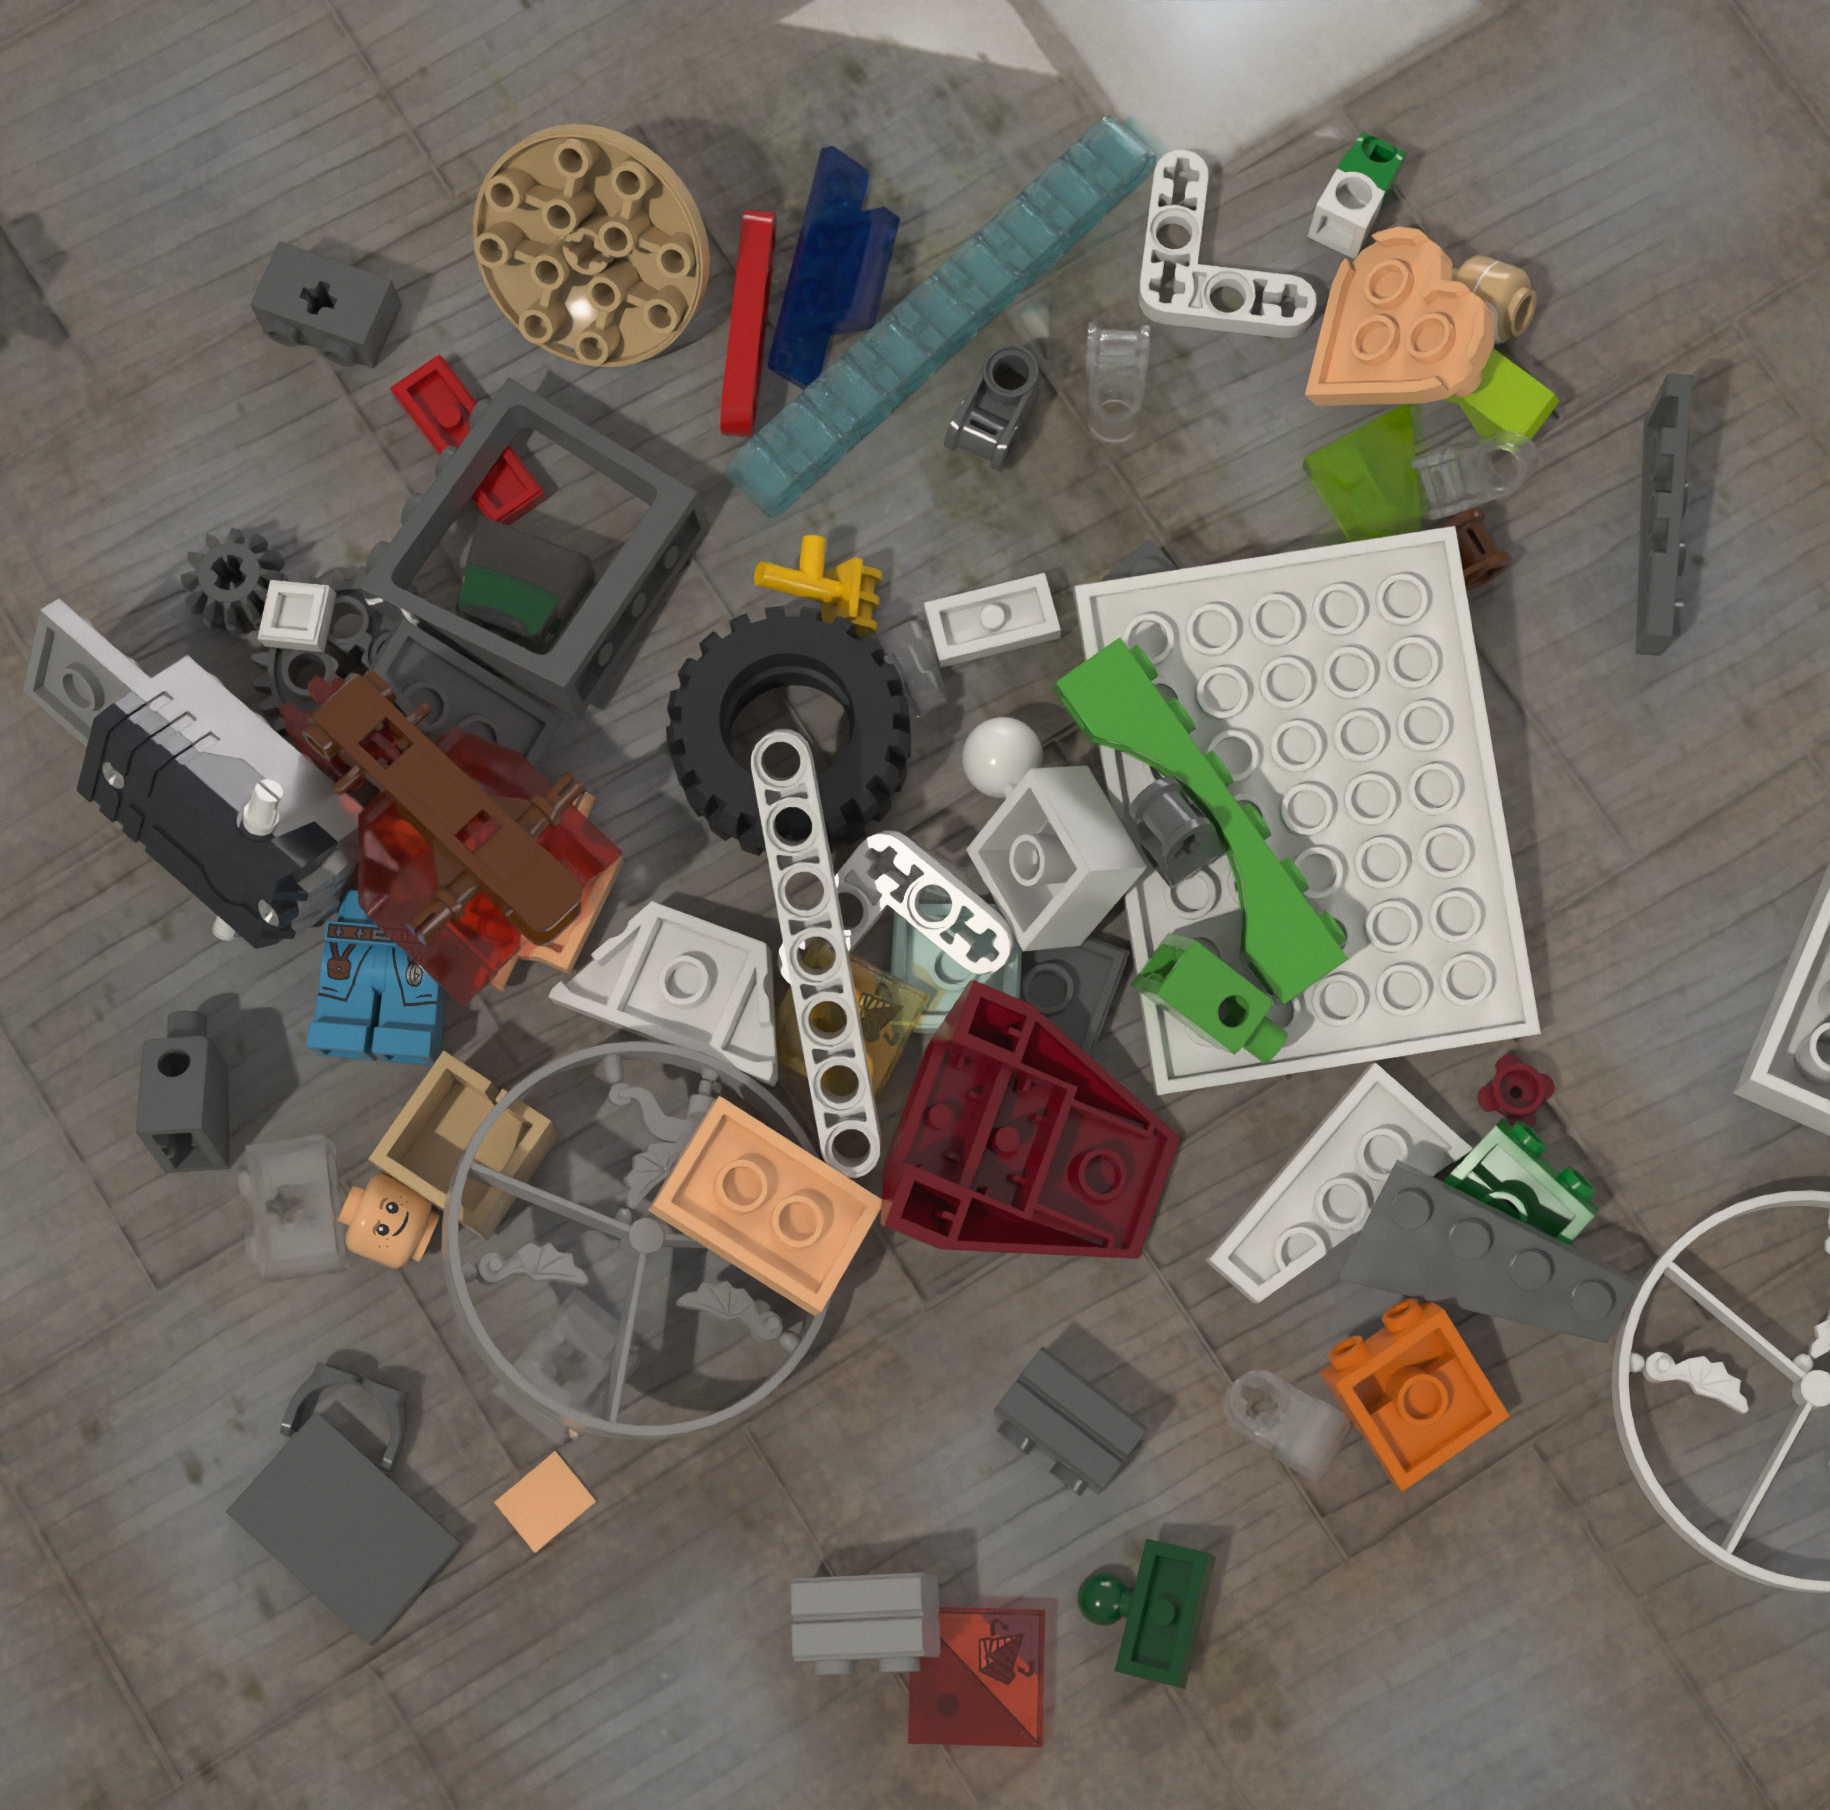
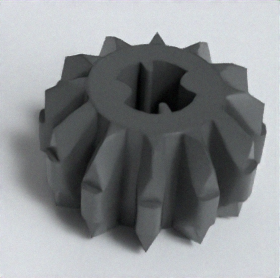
(221, 565)

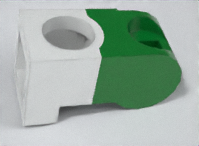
(1356, 195)

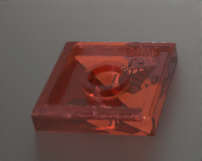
(983, 1683)

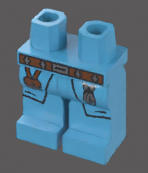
(373, 996)

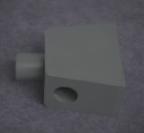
(184, 1098)

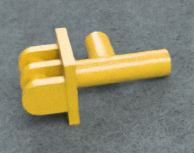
(843, 592)

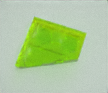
(1370, 478)

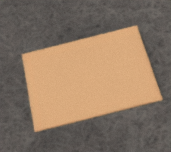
(545, 1501)

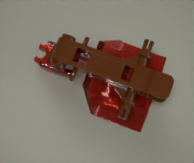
(462, 843)

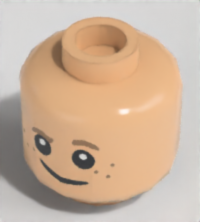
(387, 1222)

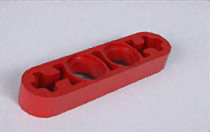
(748, 323)

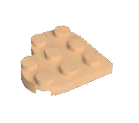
(1399, 328)

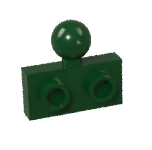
(1160, 1612)

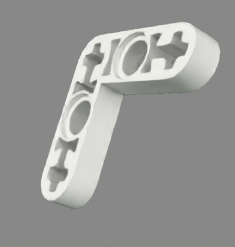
(1197, 282)
(880, 891)

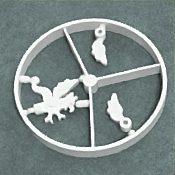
(1711, 1380)

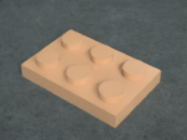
(766, 1206)

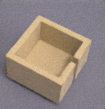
(438, 1124)

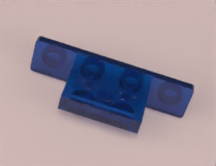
(834, 270)

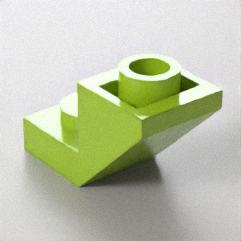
(1507, 400)

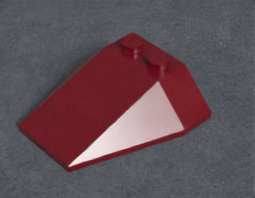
(1021, 1142)

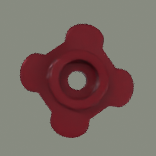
(1510, 1074)

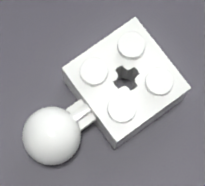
(1054, 844)

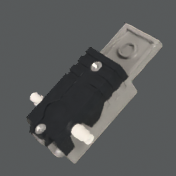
(199, 782)

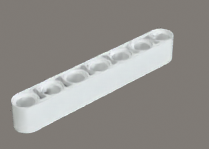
(811, 985)

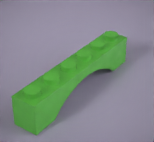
(1279, 930)

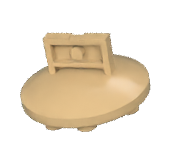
(591, 245)

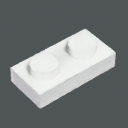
(992, 620)

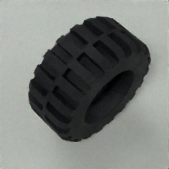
(777, 655)

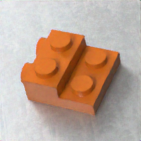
(1413, 1391)

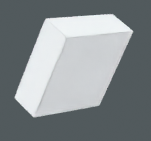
(297, 616)

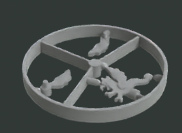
(638, 1239)

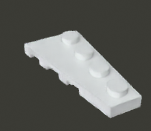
(1332, 1183)

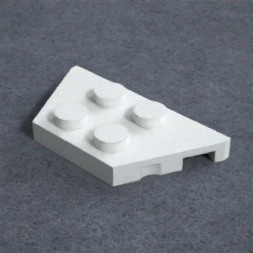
(684, 988)

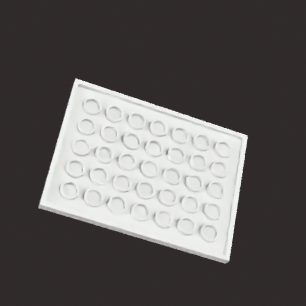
(1364, 742)

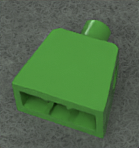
(1191, 986)

